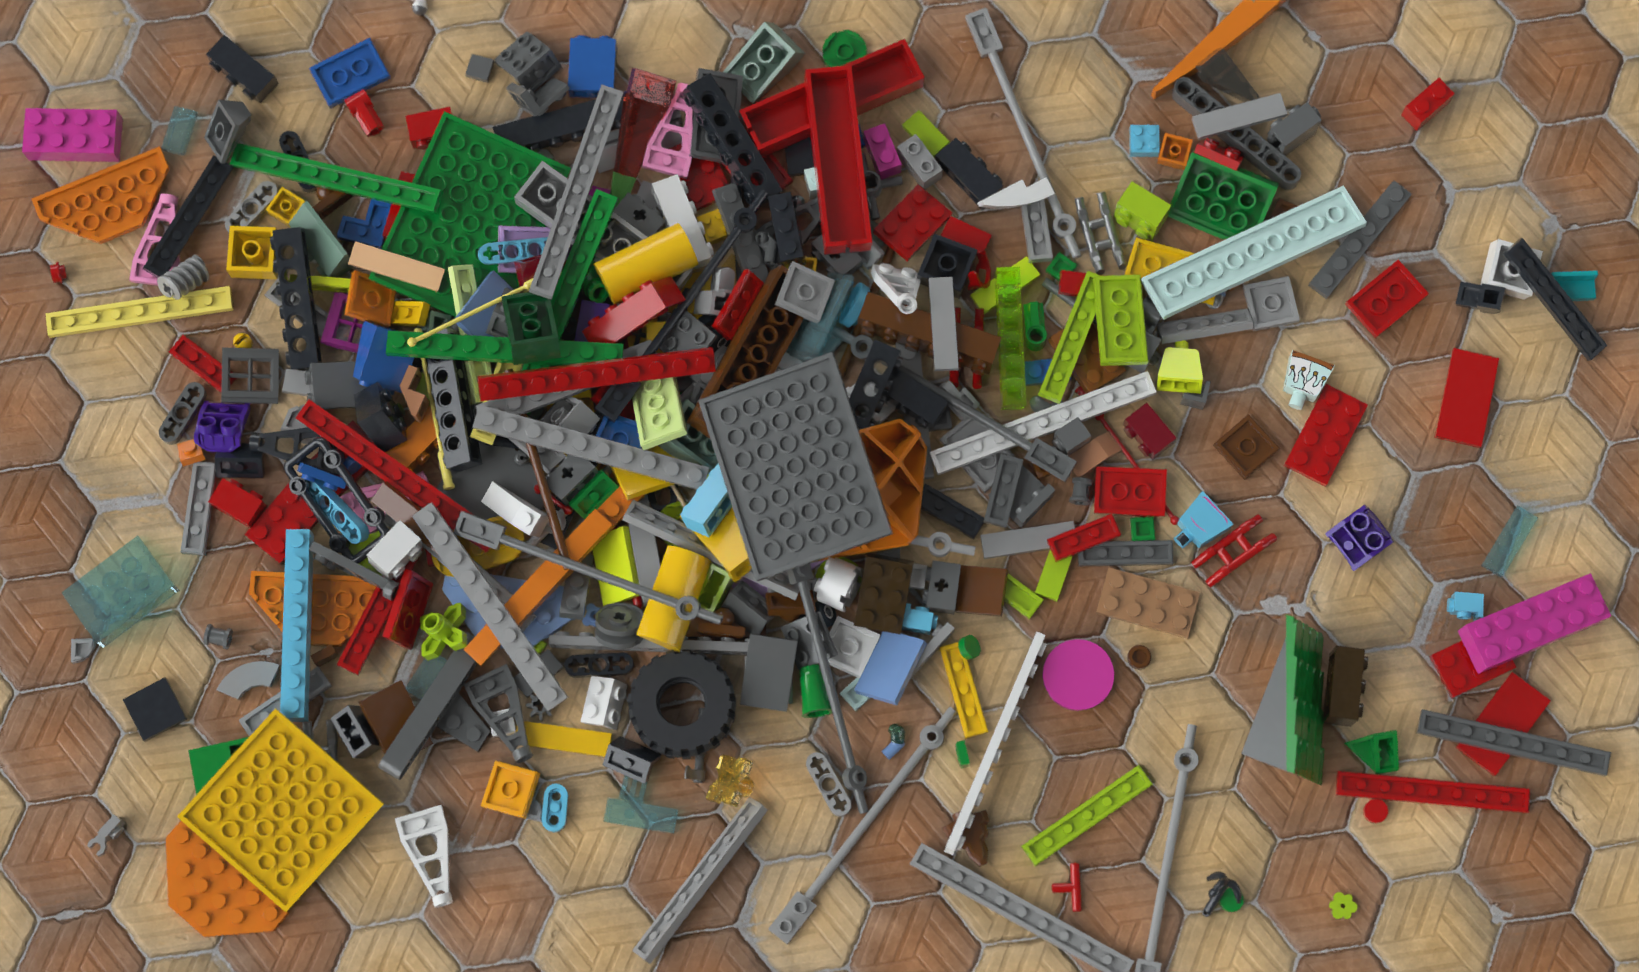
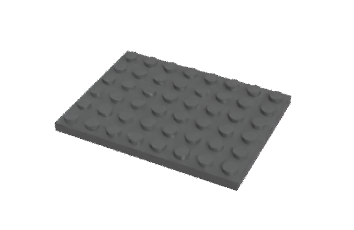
(795, 467)

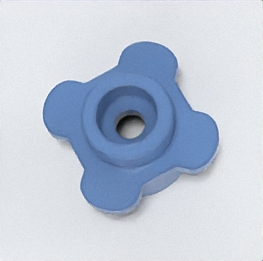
(591, 611)

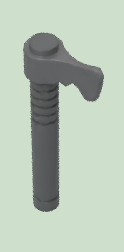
(697, 774)

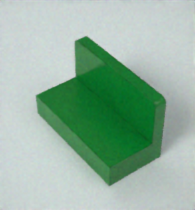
(593, 494)

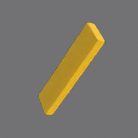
(963, 691)
(567, 739)

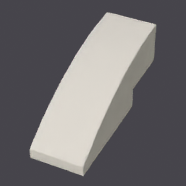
(1018, 195)

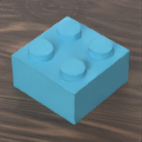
(1144, 140)

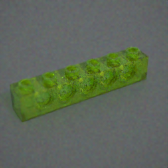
(1011, 344)

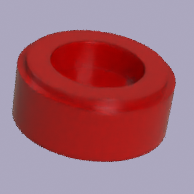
(1375, 811)

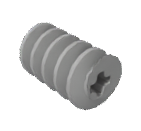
(183, 278)

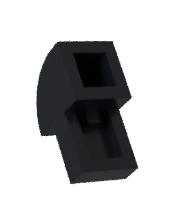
(1481, 297)

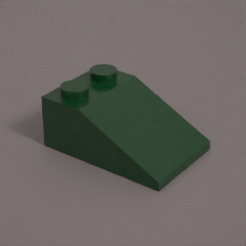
(530, 328)

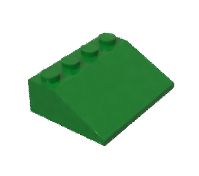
(1220, 198)

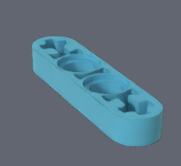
(521, 245)
(353, 527)

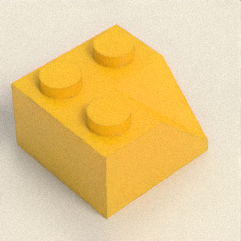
(250, 253)

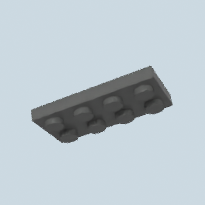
(731, 88)

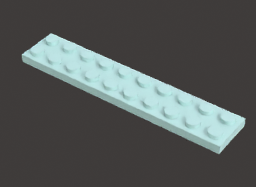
(1253, 252)

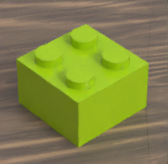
(1141, 211)

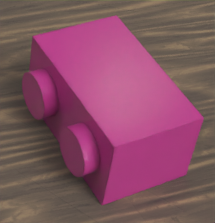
(882, 151)

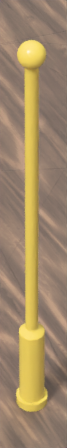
(413, 341)
(446, 473)

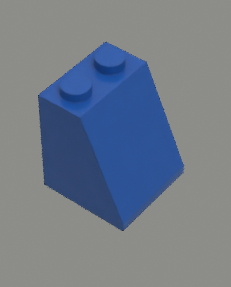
(372, 362)

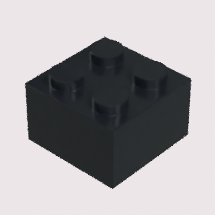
(947, 259)
(380, 417)

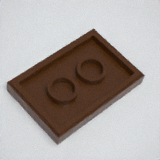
(388, 713)

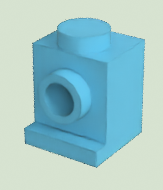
(1466, 605)
(919, 620)

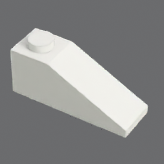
(515, 510)

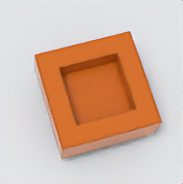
(190, 453)

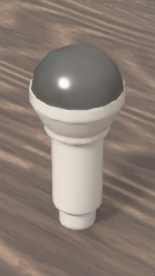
(419, 7)

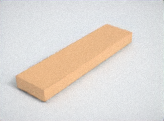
(396, 266)

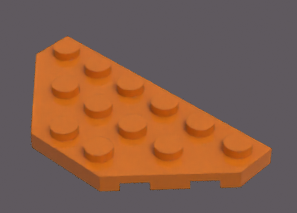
(107, 200)
(336, 603)
(212, 891)

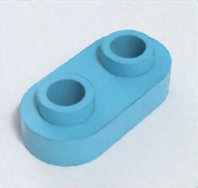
(854, 305)
(554, 808)

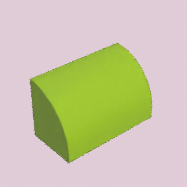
(715, 588)

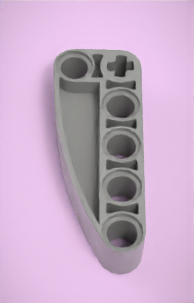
(645, 554)

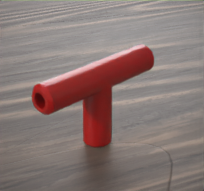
(1073, 887)

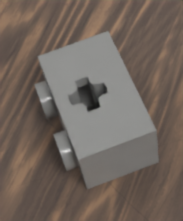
(919, 162)

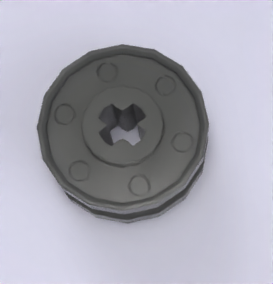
(618, 625)

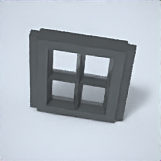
(250, 355)

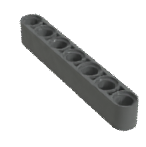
(1248, 137)
(428, 713)

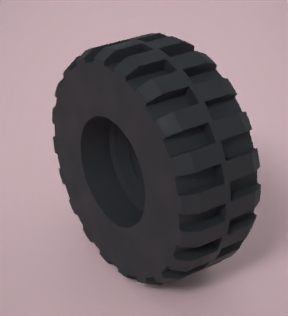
(672, 670)

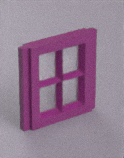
(341, 330)

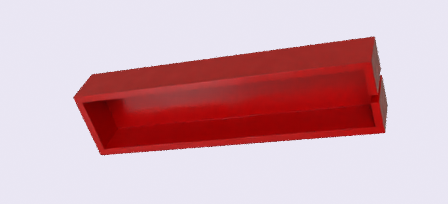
(876, 80)
(838, 159)

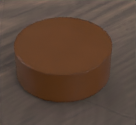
(1139, 657)

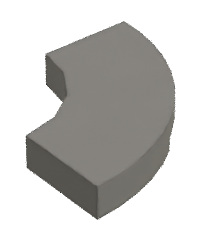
(247, 677)

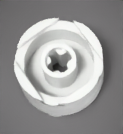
(838, 584)

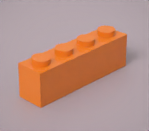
(419, 443)

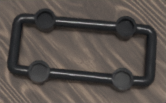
(335, 459)

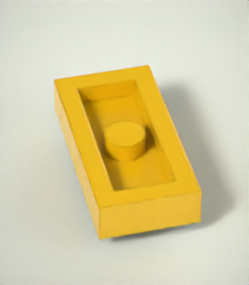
(410, 313)

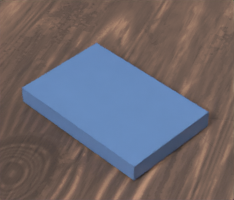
(489, 289)
(890, 667)

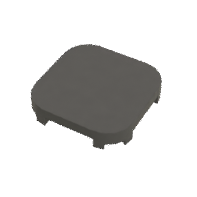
(497, 467)

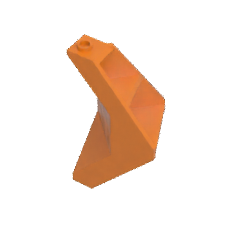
(898, 465)

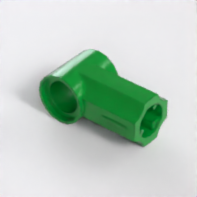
(1034, 324)

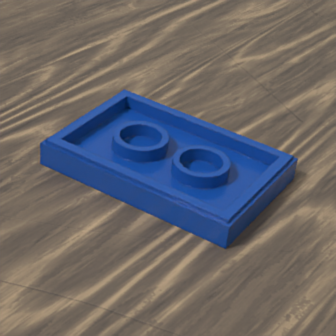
(349, 72)

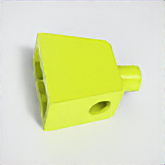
(1180, 370)

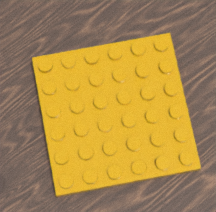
(280, 810)

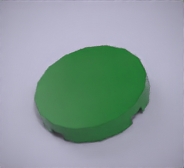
(843, 48)

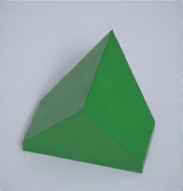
(1377, 751)

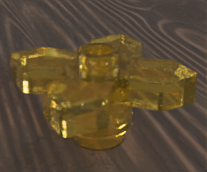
(732, 781)

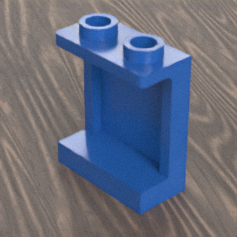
(591, 65)

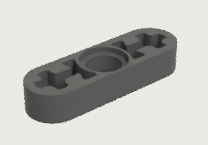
(196, 401)

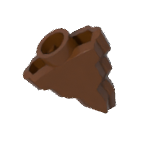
(975, 836)

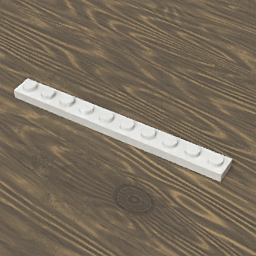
(1044, 422)
(993, 753)

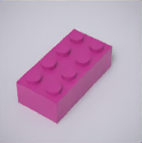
(72, 135)

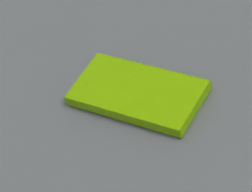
(1120, 320)

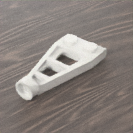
(898, 285)
(420, 825)

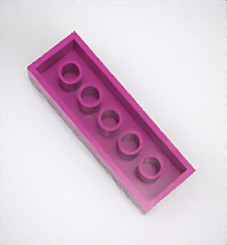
(1534, 623)

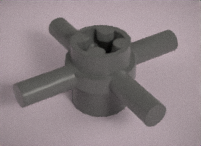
(875, 181)

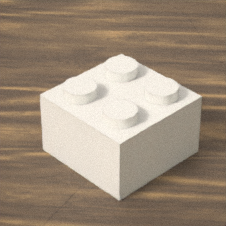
(1501, 273)
(395, 551)

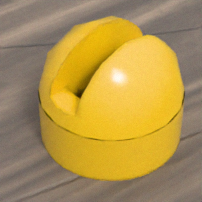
(246, 343)

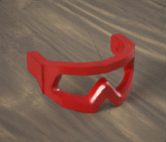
(973, 276)

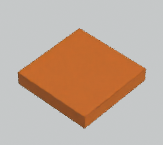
(369, 300)

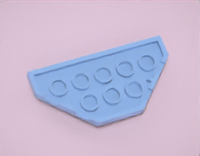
(543, 625)

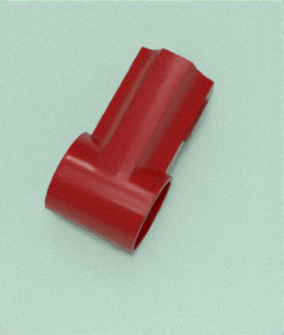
(363, 110)

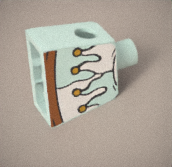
(1305, 378)

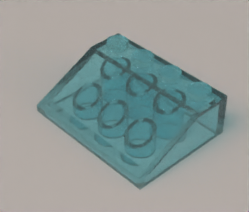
(120, 592)

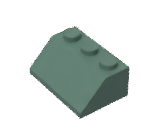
(321, 243)

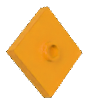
(510, 789)

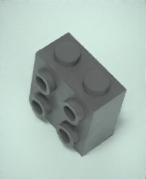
(1294, 129)

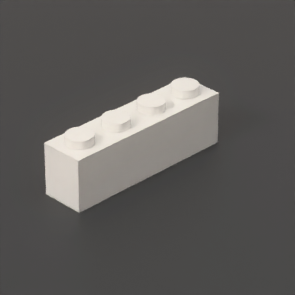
(675, 208)

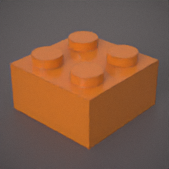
(1174, 151)

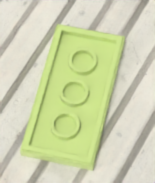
(658, 412)

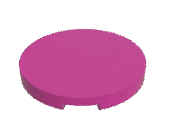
(1078, 675)

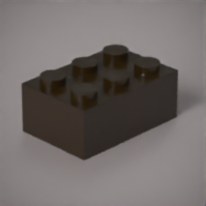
(883, 593)
(1344, 686)

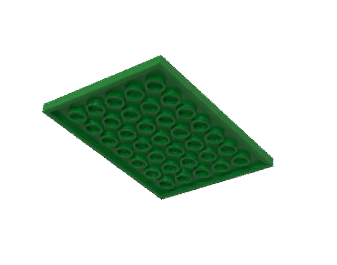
(479, 187)

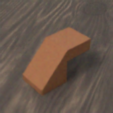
(416, 401)
(1094, 454)

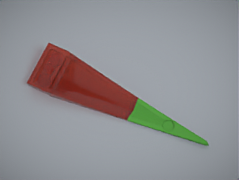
(642, 110)

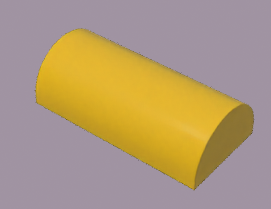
(651, 259)
(679, 575)

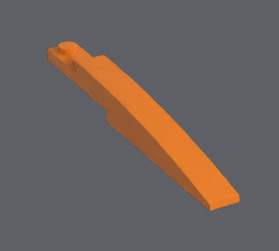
(1225, 35)
(551, 575)

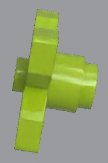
(443, 631)

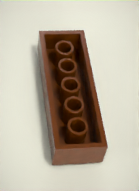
(914, 331)

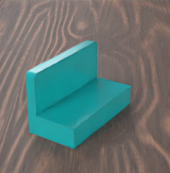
(1578, 284)

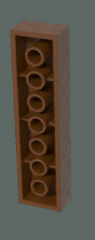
(756, 345)

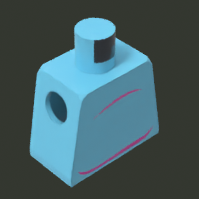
(1202, 523)

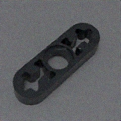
(298, 145)
(592, 657)

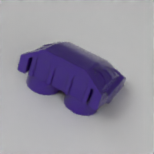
(221, 426)
(1360, 537)

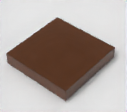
(1246, 446)
(981, 590)

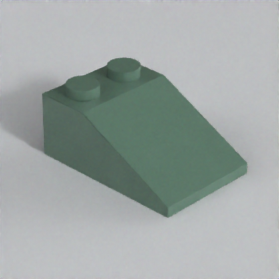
(765, 60)
(694, 446)

